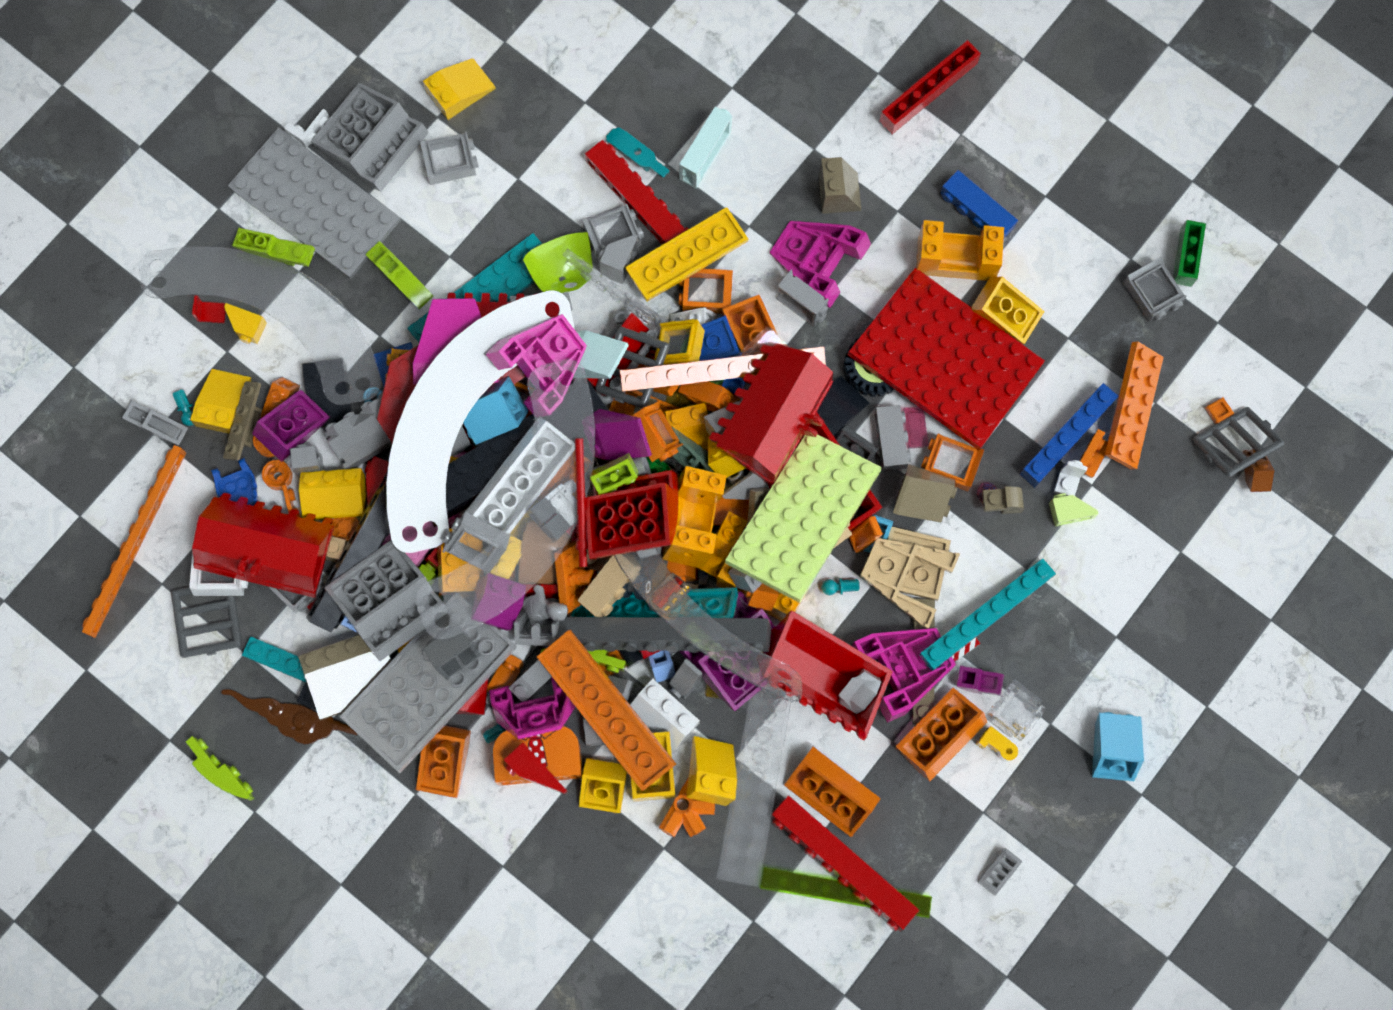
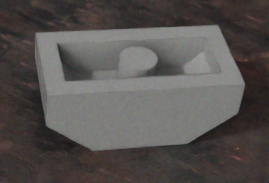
(859, 691)

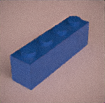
(976, 204)

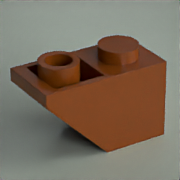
(1259, 474)

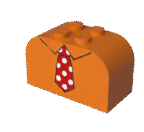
(555, 749)

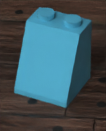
(495, 412)
(1117, 747)

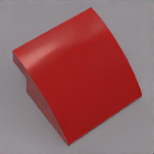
(633, 516)

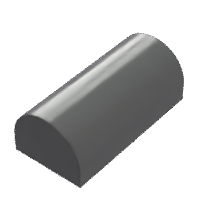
(857, 444)

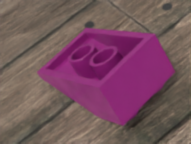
(290, 424)
(619, 435)

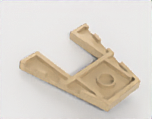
(888, 567)

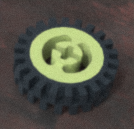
(862, 379)

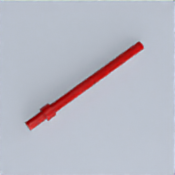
(581, 544)

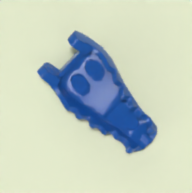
(237, 484)

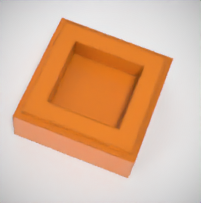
(1219, 410)

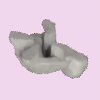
(541, 609)

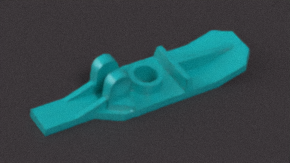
(630, 145)

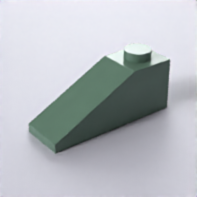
(691, 453)

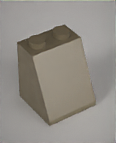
(838, 186)
(924, 495)

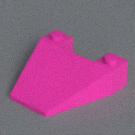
(815, 250)
(444, 322)
(538, 346)
(910, 674)
(531, 716)

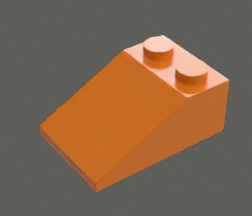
(444, 762)

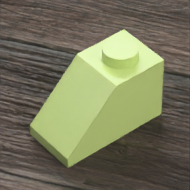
(1070, 510)

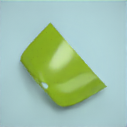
(548, 264)

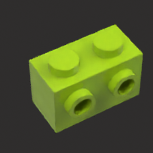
(614, 474)

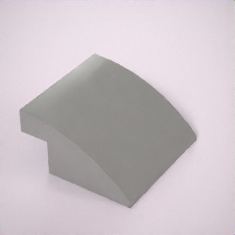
(370, 136)
(381, 599)

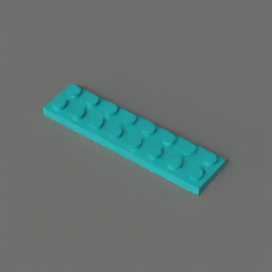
(503, 276)
(714, 602)

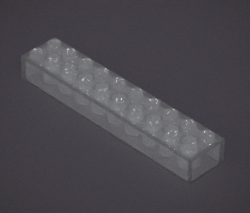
(755, 790)

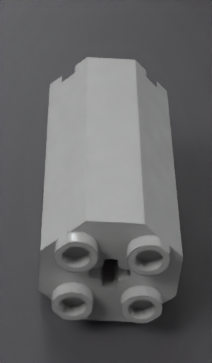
(358, 436)

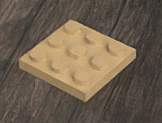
(922, 578)

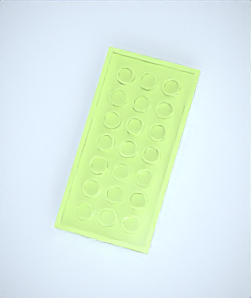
(803, 516)

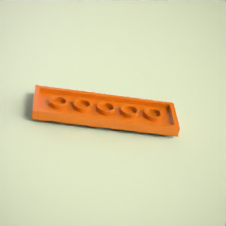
(1134, 405)

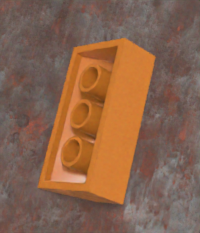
(941, 734)
(832, 792)

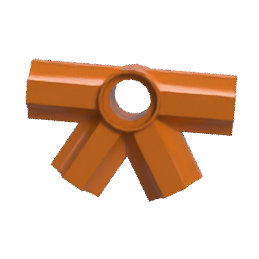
(689, 818)

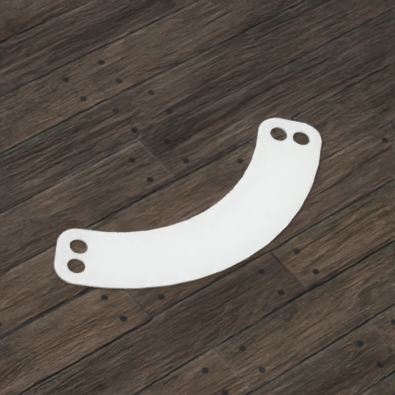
(437, 412)

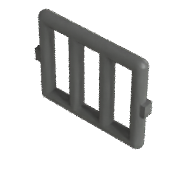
(644, 338)
(1244, 461)
(182, 633)

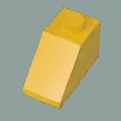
(246, 324)

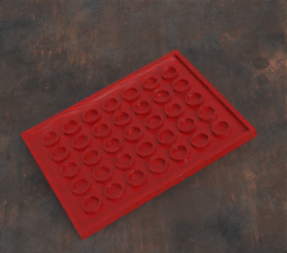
(946, 358)

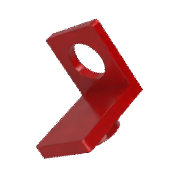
(208, 311)

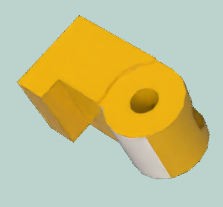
(999, 743)

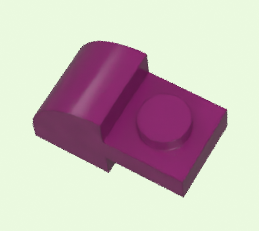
(980, 681)

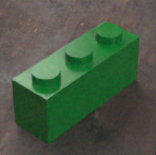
(1189, 253)

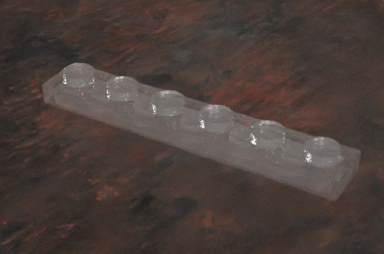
(616, 292)

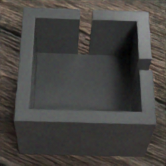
(443, 653)

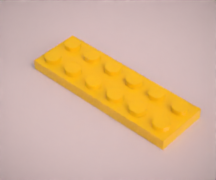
(686, 254)

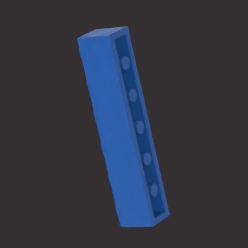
(1068, 435)

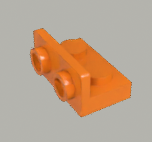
(1094, 453)

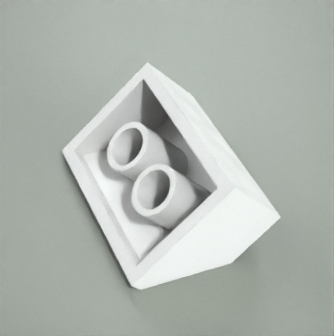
(664, 713)

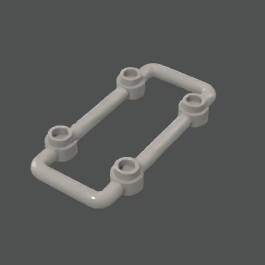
(619, 319)

